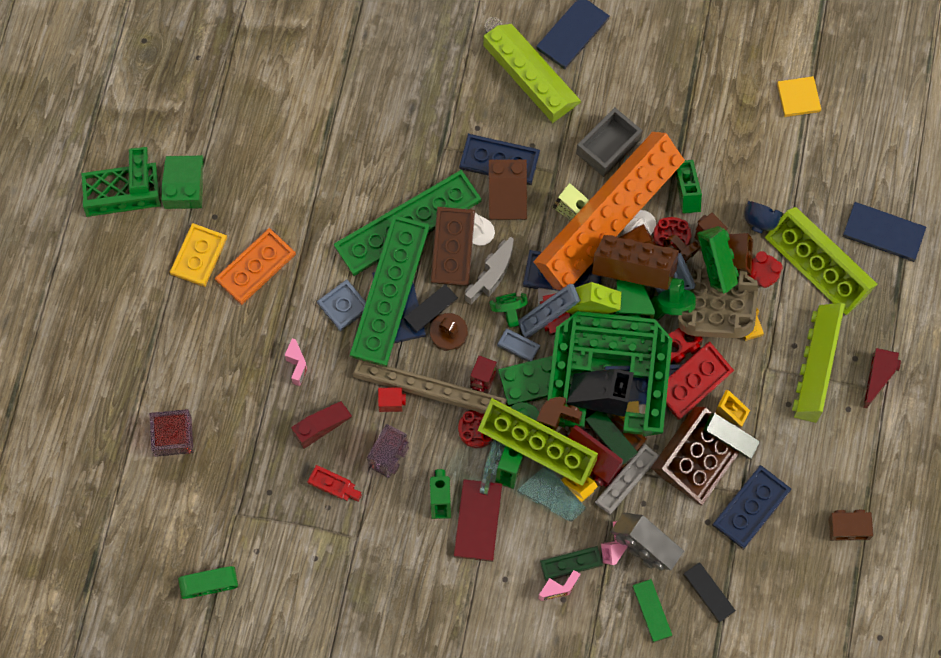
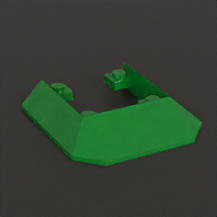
(617, 338)

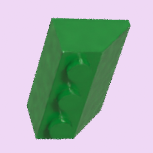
(718, 259)

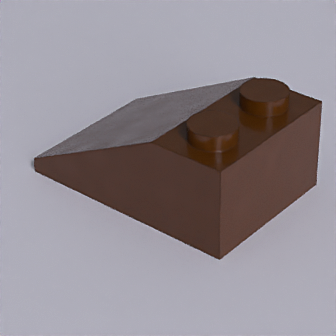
(507, 189)

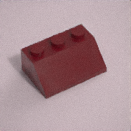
(607, 463)

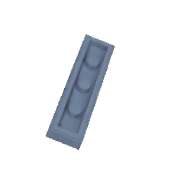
(549, 310)

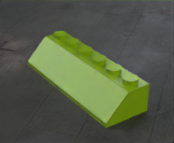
(530, 71)
(820, 260)
(818, 362)
(538, 442)

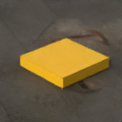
(799, 96)

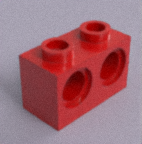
(682, 346)

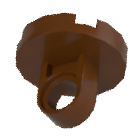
(686, 251)
(448, 331)

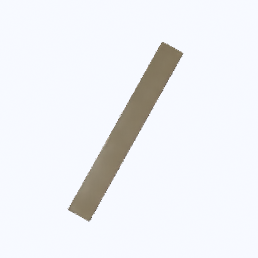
(424, 386)

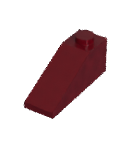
(882, 368)
(320, 423)

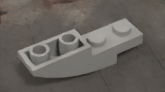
(496, 268)

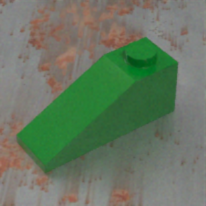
(688, 188)

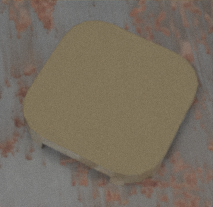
(719, 313)

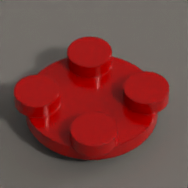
(765, 269)

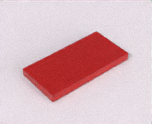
(696, 379)

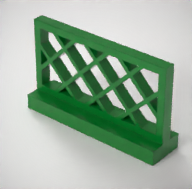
(121, 201)

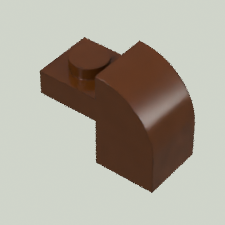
(556, 409)

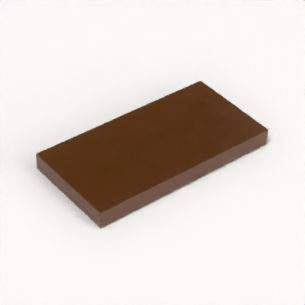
(453, 246)

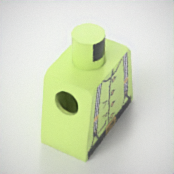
(570, 202)

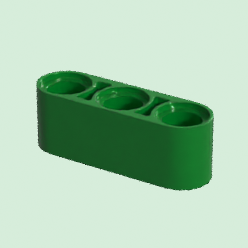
(208, 582)

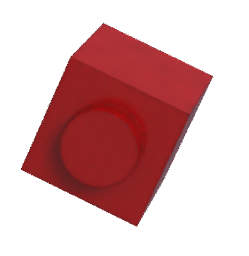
(391, 399)

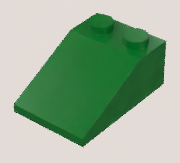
(182, 182)

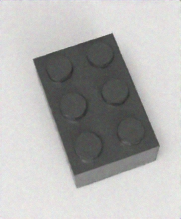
(609, 141)
(646, 541)

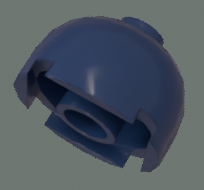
(761, 217)

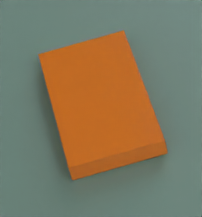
(255, 266)

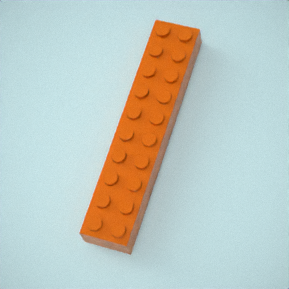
(609, 210)

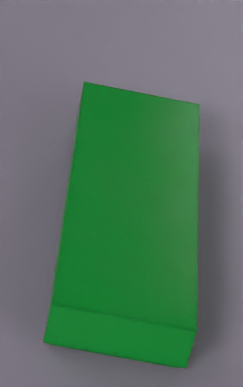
(138, 170)
(652, 610)

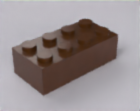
(635, 262)

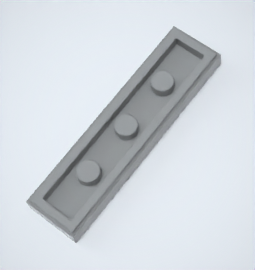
(627, 479)

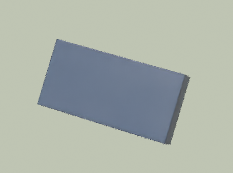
(518, 345)

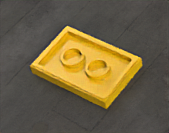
(198, 255)

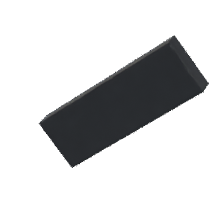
(430, 308)
(709, 592)

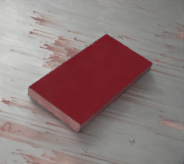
(477, 521)

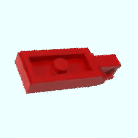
(333, 484)

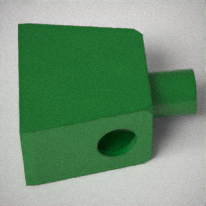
(509, 467)
(440, 495)

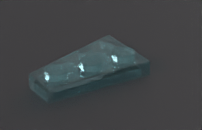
(491, 465)
(553, 494)

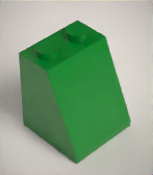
(634, 300)

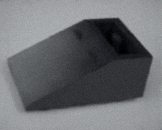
(601, 391)

